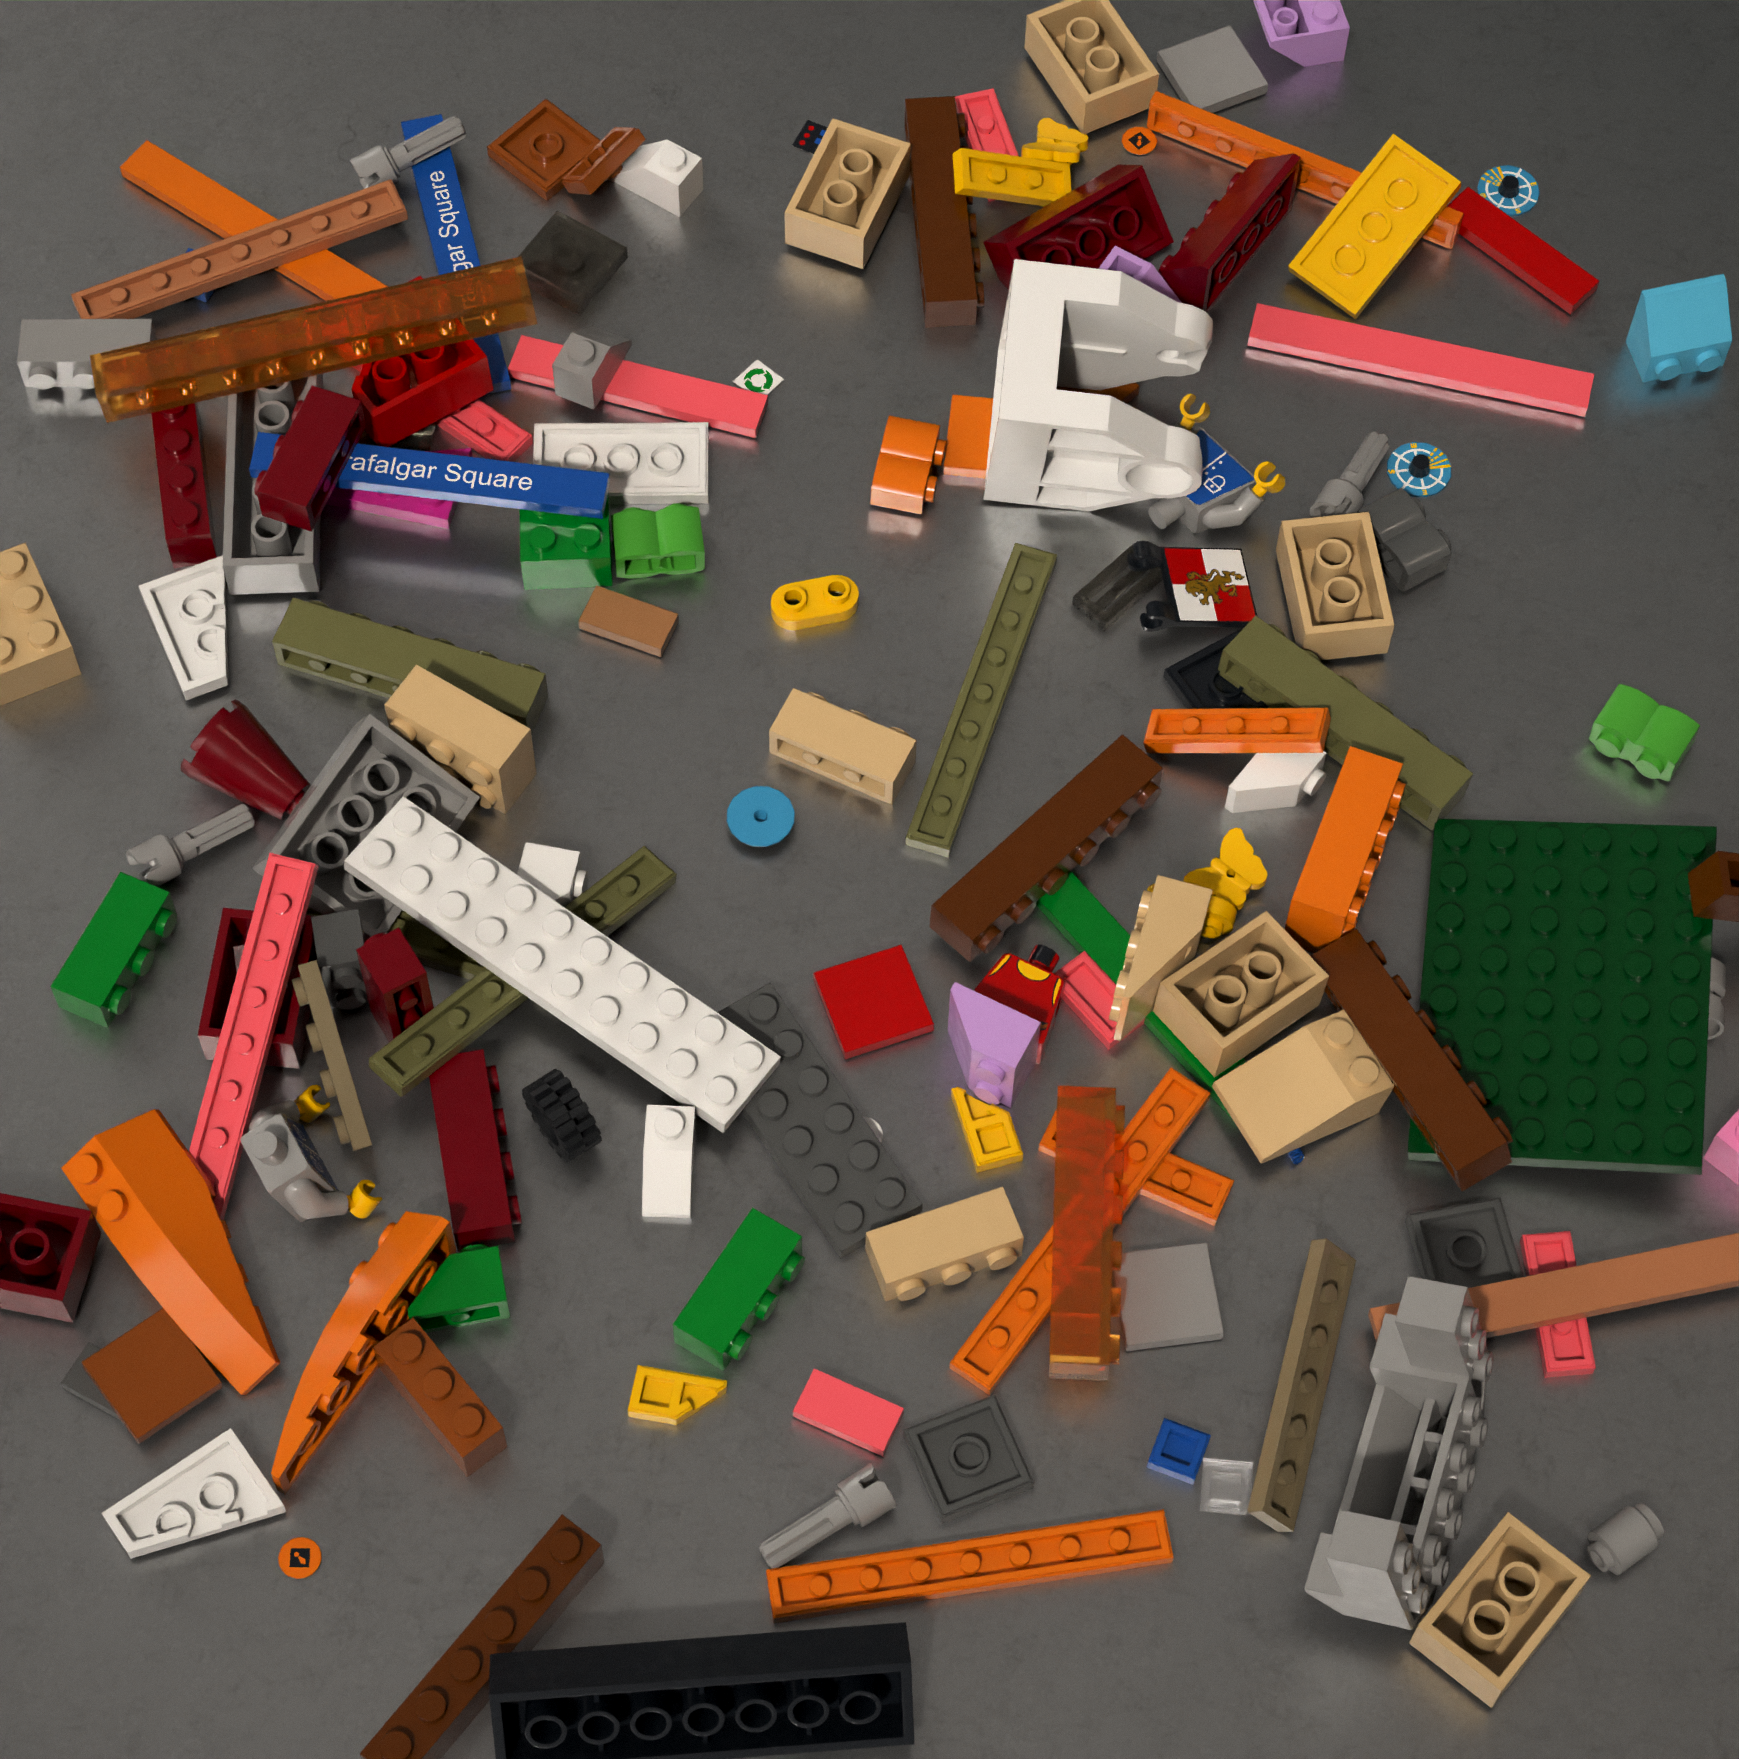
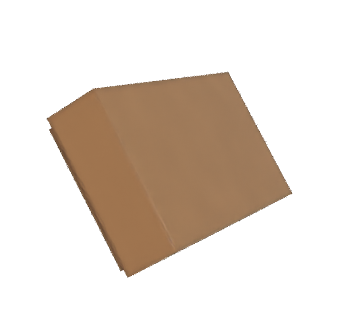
(628, 621)

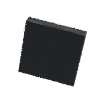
(1200, 685)

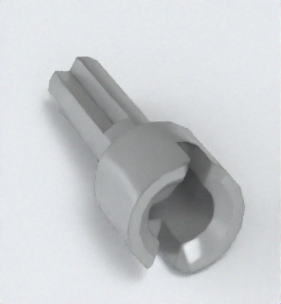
(382, 164)
(1344, 494)
(168, 855)
(857, 1500)

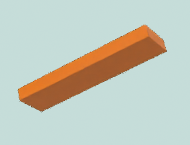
(1237, 730)
(1175, 1183)

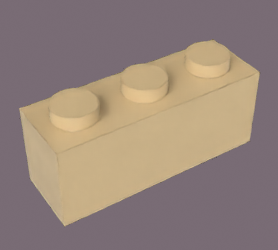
(842, 745)
(944, 1245)

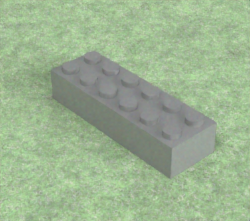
(258, 550)

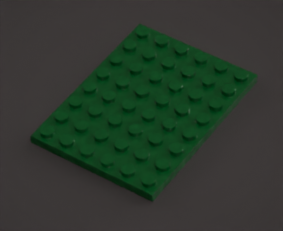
(1574, 987)

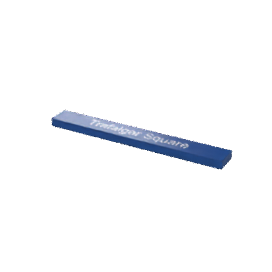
(451, 230)
(462, 479)

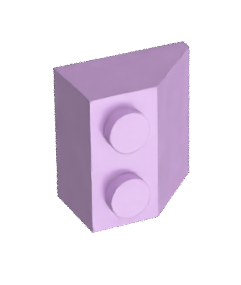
(992, 1045)

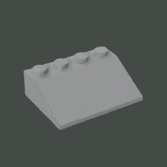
(346, 803)

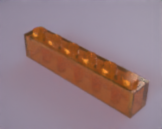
(1083, 1234)

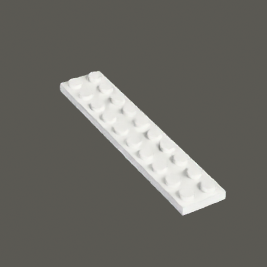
(563, 964)

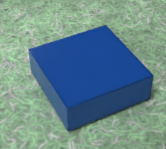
(1178, 1451)

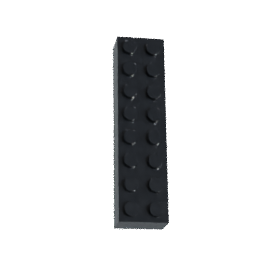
(706, 1696)

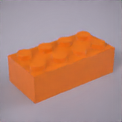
(1346, 850)

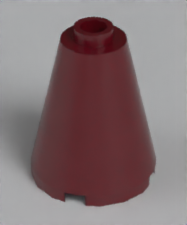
(245, 763)

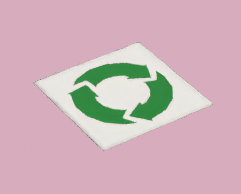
(758, 378)

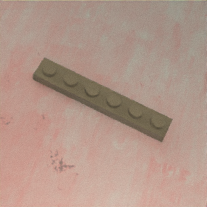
(1302, 1386)

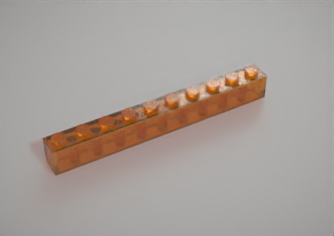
(312, 339)

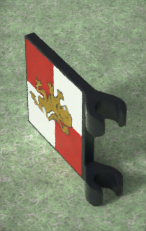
(1200, 584)

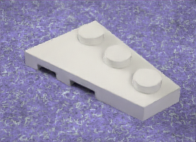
(192, 624)
(194, 1499)

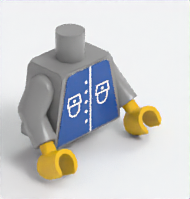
(1227, 488)
(293, 1167)

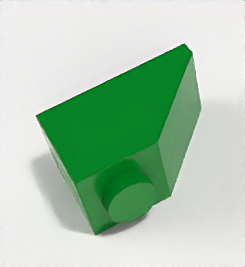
(463, 1291)

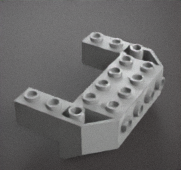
(1409, 1461)

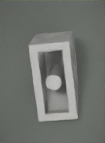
(588, 364)

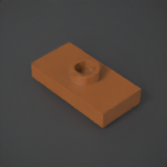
(603, 160)

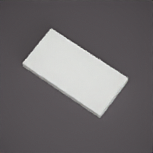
(643, 459)

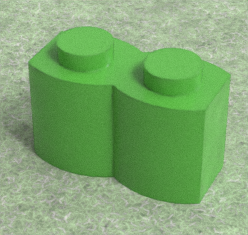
(657, 541)
(1643, 732)

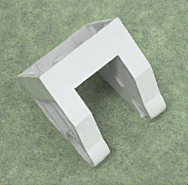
(1090, 334)

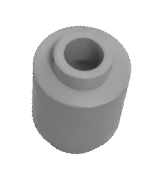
(1624, 1538)

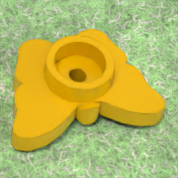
(1056, 143)
(1236, 860)

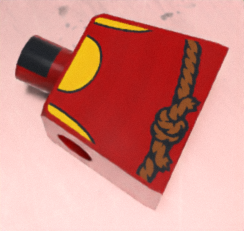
(1028, 988)

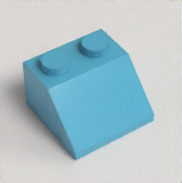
(1681, 329)

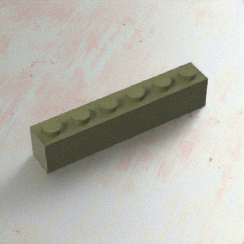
(380, 657)
(1289, 677)

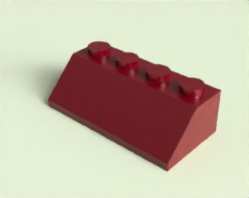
(1086, 225)
(1232, 231)

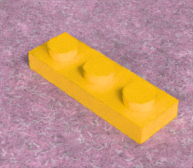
(1009, 177)

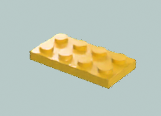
(1374, 226)

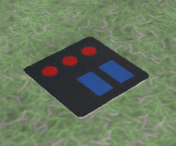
(810, 137)

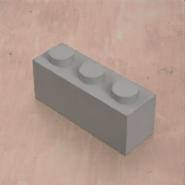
(60, 349)

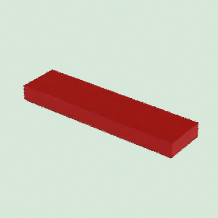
(1523, 252)

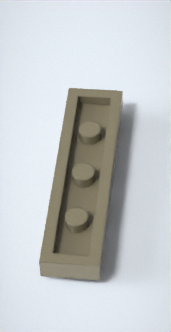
(325, 1037)

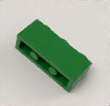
(115, 950)
(739, 1290)

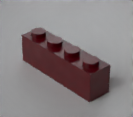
(184, 485)
(471, 1151)

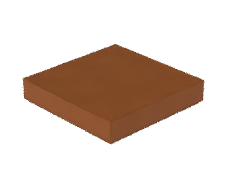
(542, 148)
(152, 1375)

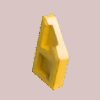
(987, 1132)
(671, 1395)

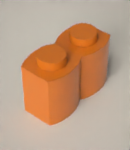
(906, 465)

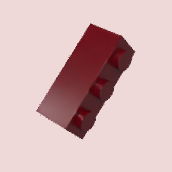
(310, 457)
(394, 982)

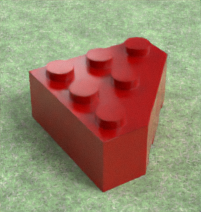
(420, 388)

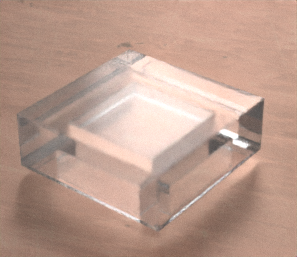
(1225, 1486)

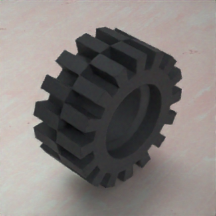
(561, 1115)

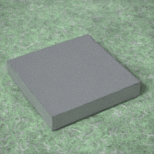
(1212, 71)
(1168, 1297)

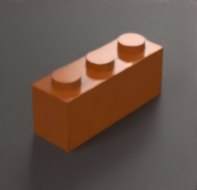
(440, 1397)

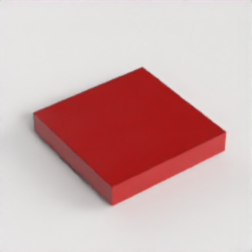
(873, 1002)

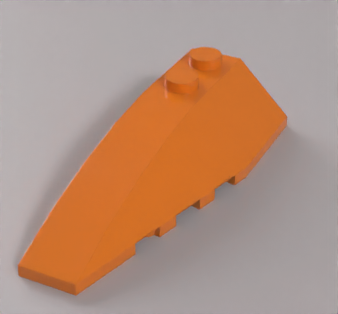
(169, 1232)
(365, 1316)

